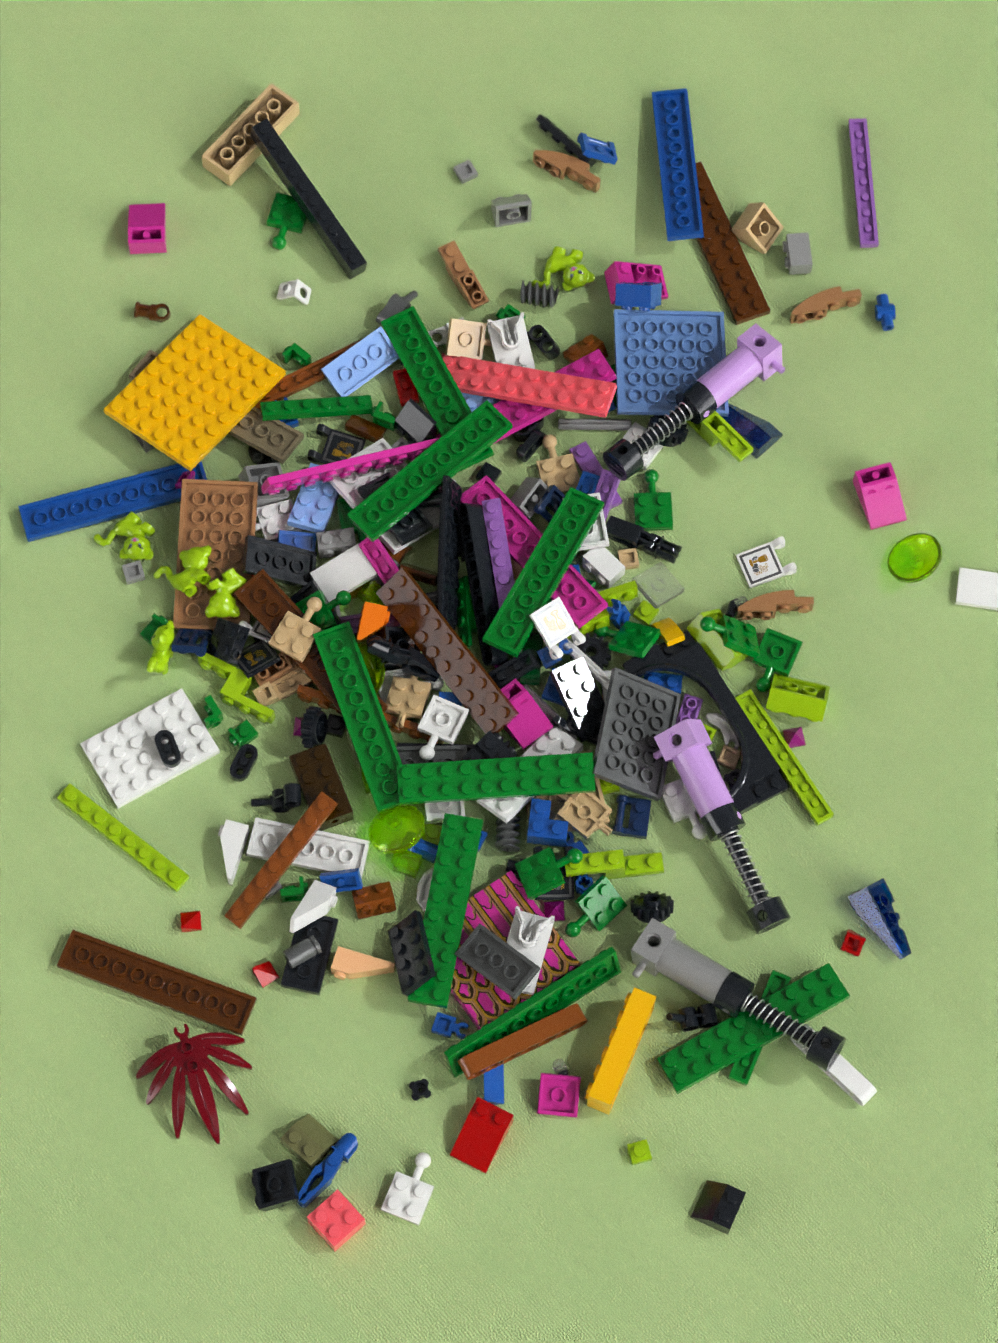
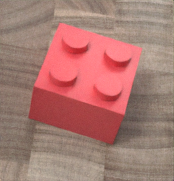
(336, 1220)

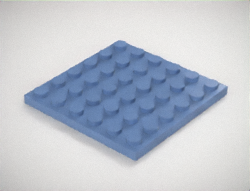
(662, 355)

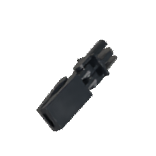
(635, 537)
(408, 659)

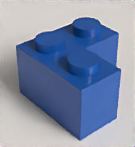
(642, 295)
(545, 830)

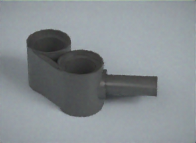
(396, 305)

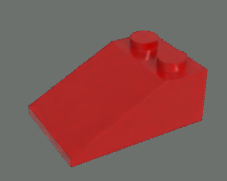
(482, 1135)

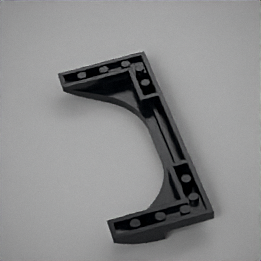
(759, 772)

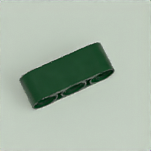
(534, 643)

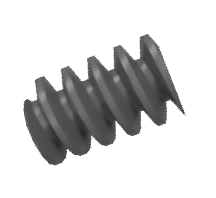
(538, 294)
(506, 834)

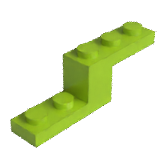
(716, 429)
(622, 593)
(235, 688)
(617, 865)

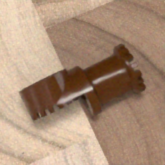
(151, 311)

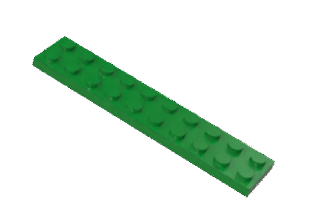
(428, 373)
(426, 471)
(543, 571)
(361, 712)
(495, 778)
(448, 904)
(539, 1006)
(744, 1034)

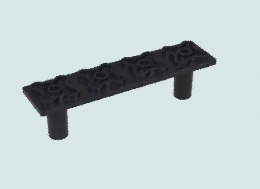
(448, 547)

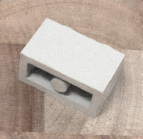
(603, 566)

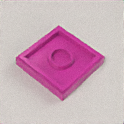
(559, 1094)

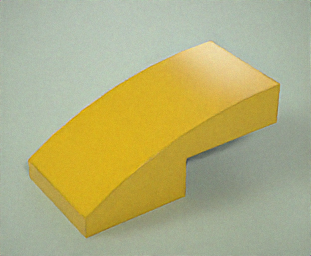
(669, 631)

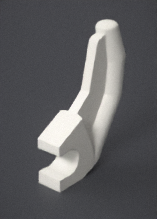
(720, 722)
(423, 888)

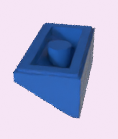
(494, 1085)

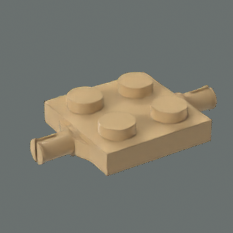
(407, 698)
(585, 813)

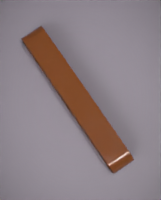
(522, 1041)

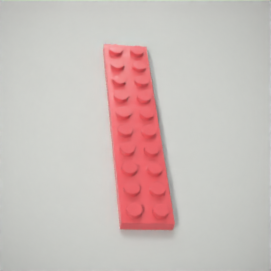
(531, 386)

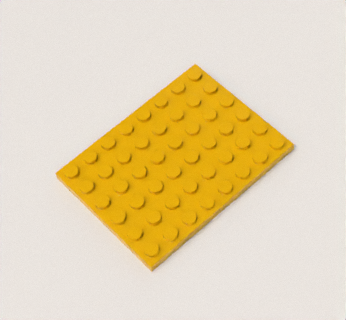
(194, 392)

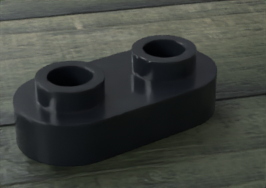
(530, 446)
(168, 749)
(242, 763)

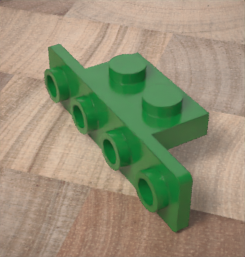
(465, 612)

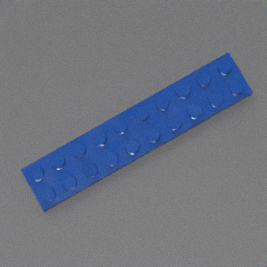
(677, 165)
(104, 502)

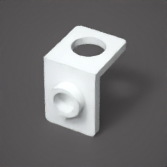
(292, 289)

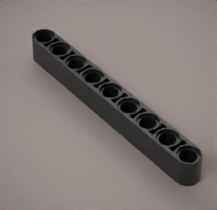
(480, 577)

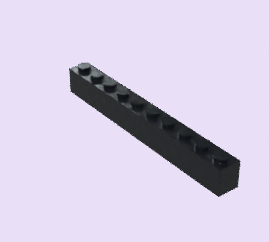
(308, 199)

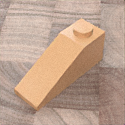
(355, 965)

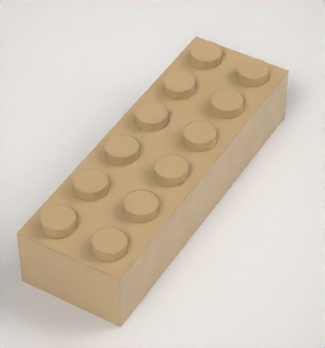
(235, 148)

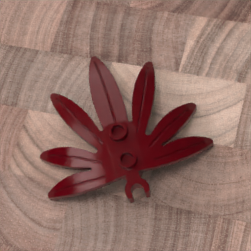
(191, 1060)

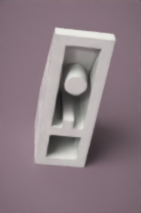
(233, 841)
(314, 905)

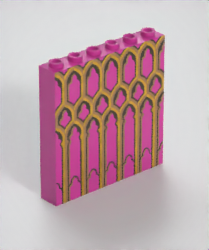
(495, 910)

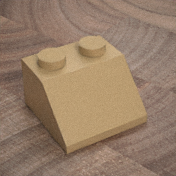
(757, 227)

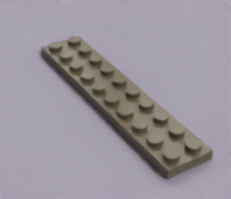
(268, 437)

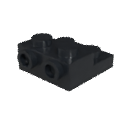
(228, 641)
(490, 748)
(274, 1185)

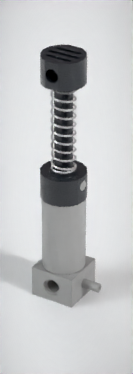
(661, 952)

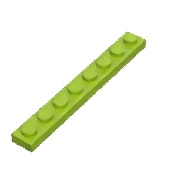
(785, 758)
(123, 837)

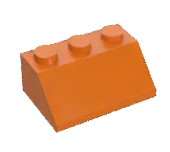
(371, 620)

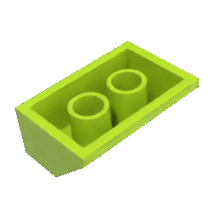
(712, 642)
(798, 698)

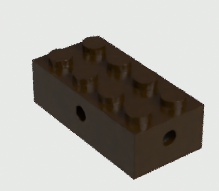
(318, 774)

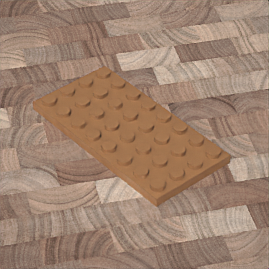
(221, 517)

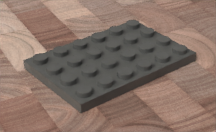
(626, 742)

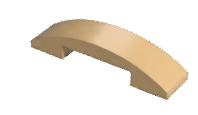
(281, 688)

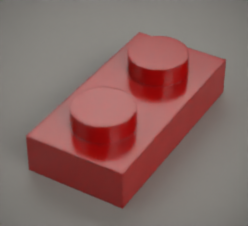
(404, 387)

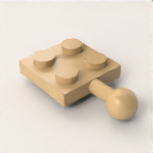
(466, 339)
(557, 470)
(295, 633)

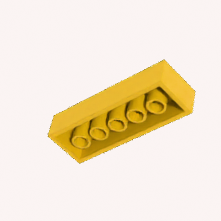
(621, 1050)

